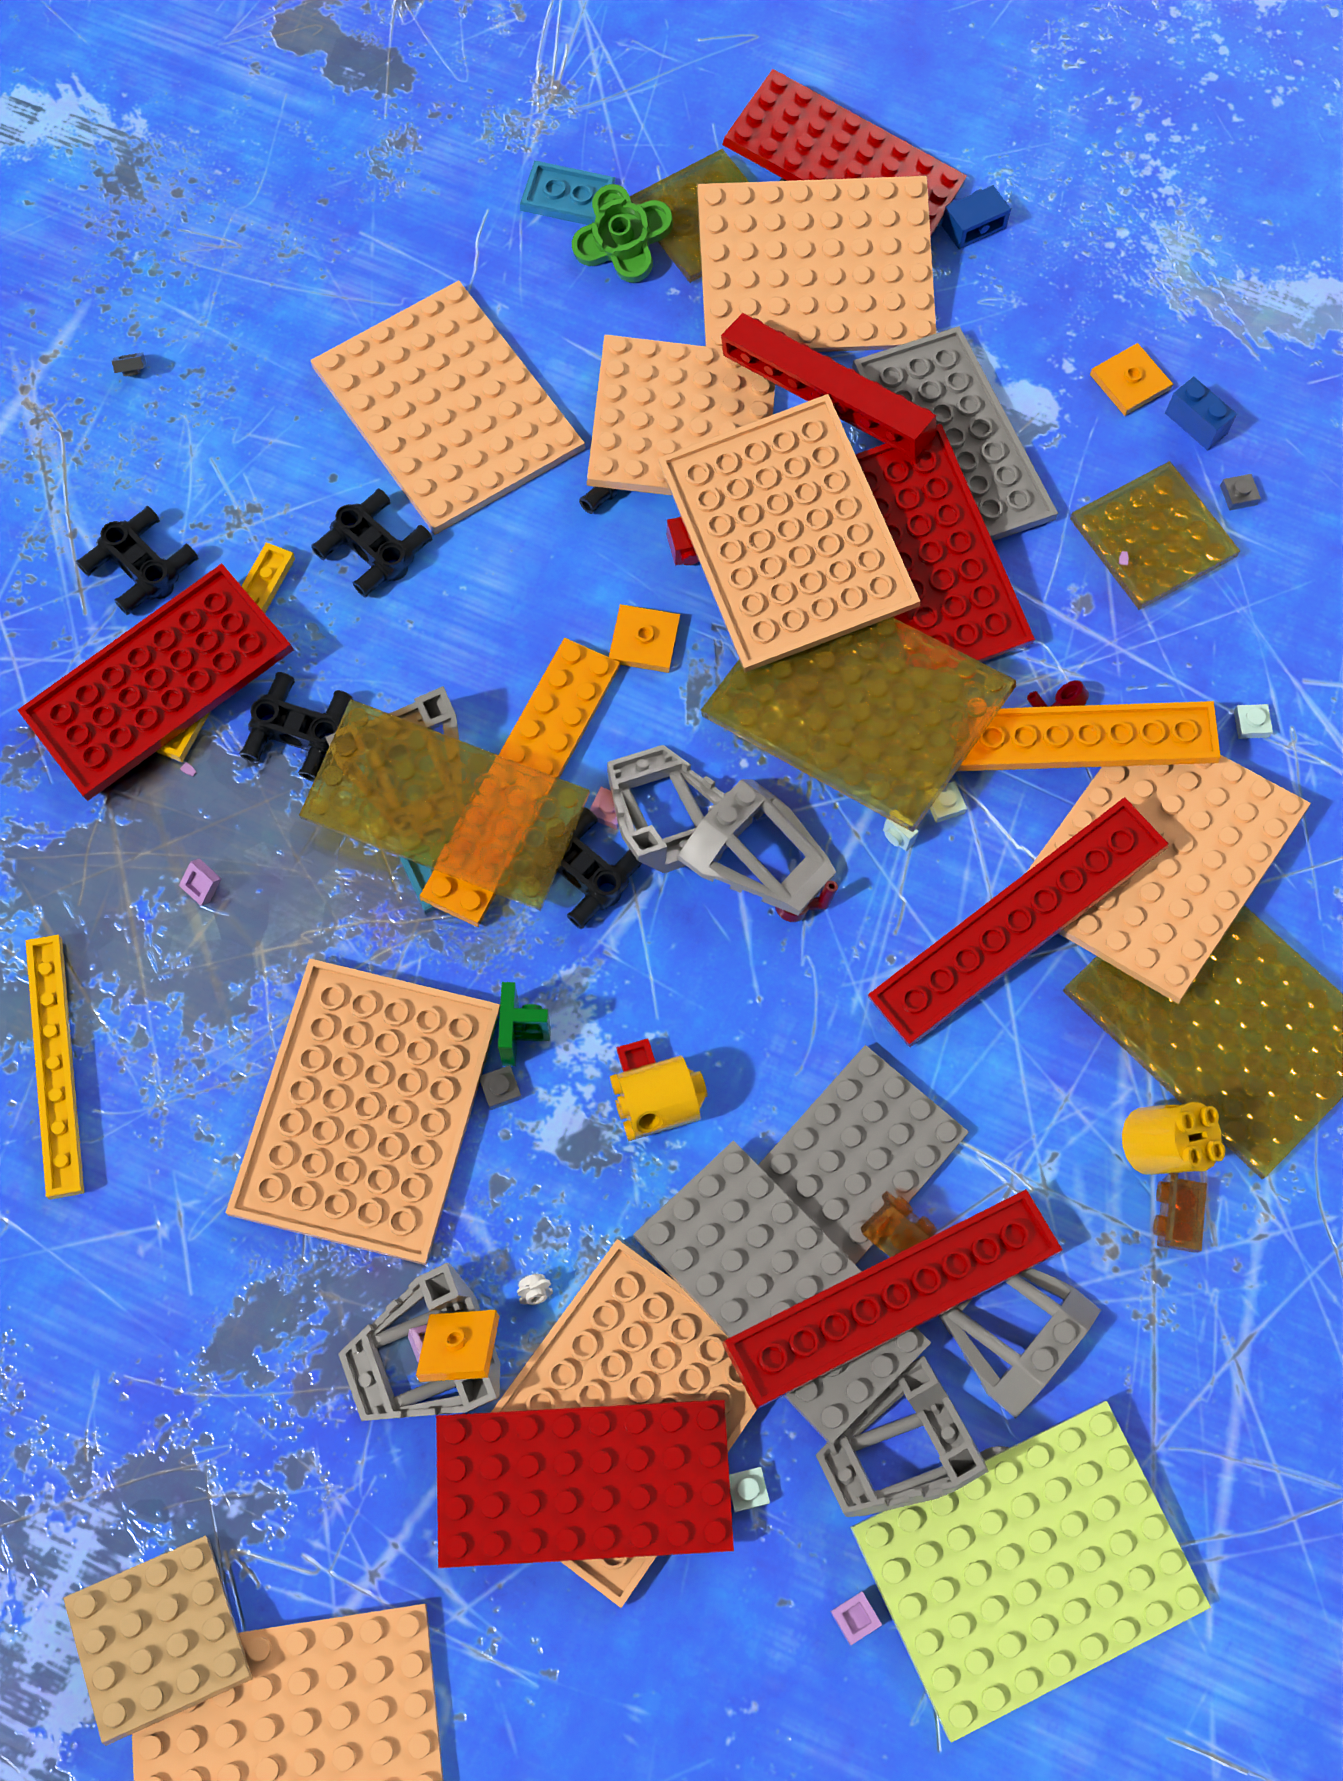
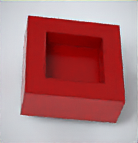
(635, 1055)

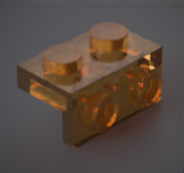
(1181, 1213)

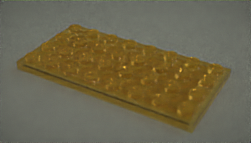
(445, 804)

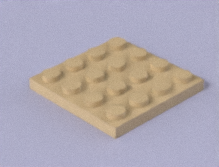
(156, 1640)

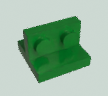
(519, 1024)

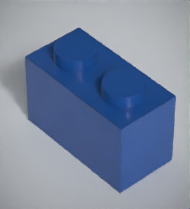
(975, 216)
(1200, 413)

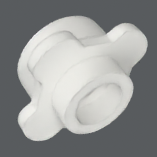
(534, 1289)

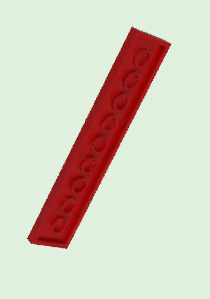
(1017, 921)
(890, 1298)

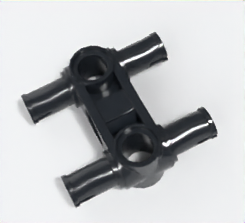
(371, 542)
(137, 560)
(293, 725)
(589, 871)

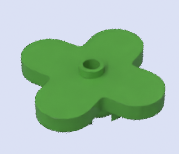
(622, 233)

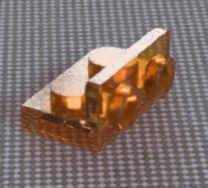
(896, 1226)

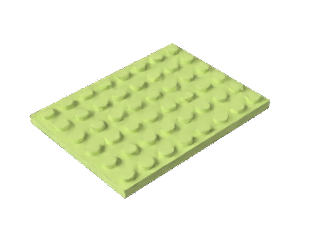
(1030, 1571)

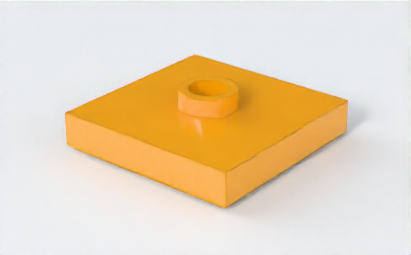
(1131, 379)
(644, 638)
(458, 1346)

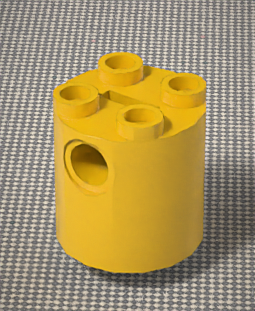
(658, 1097)
(1173, 1138)

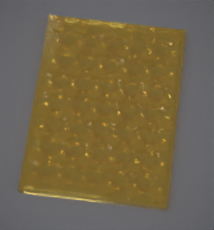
(868, 714)
(1248, 1038)

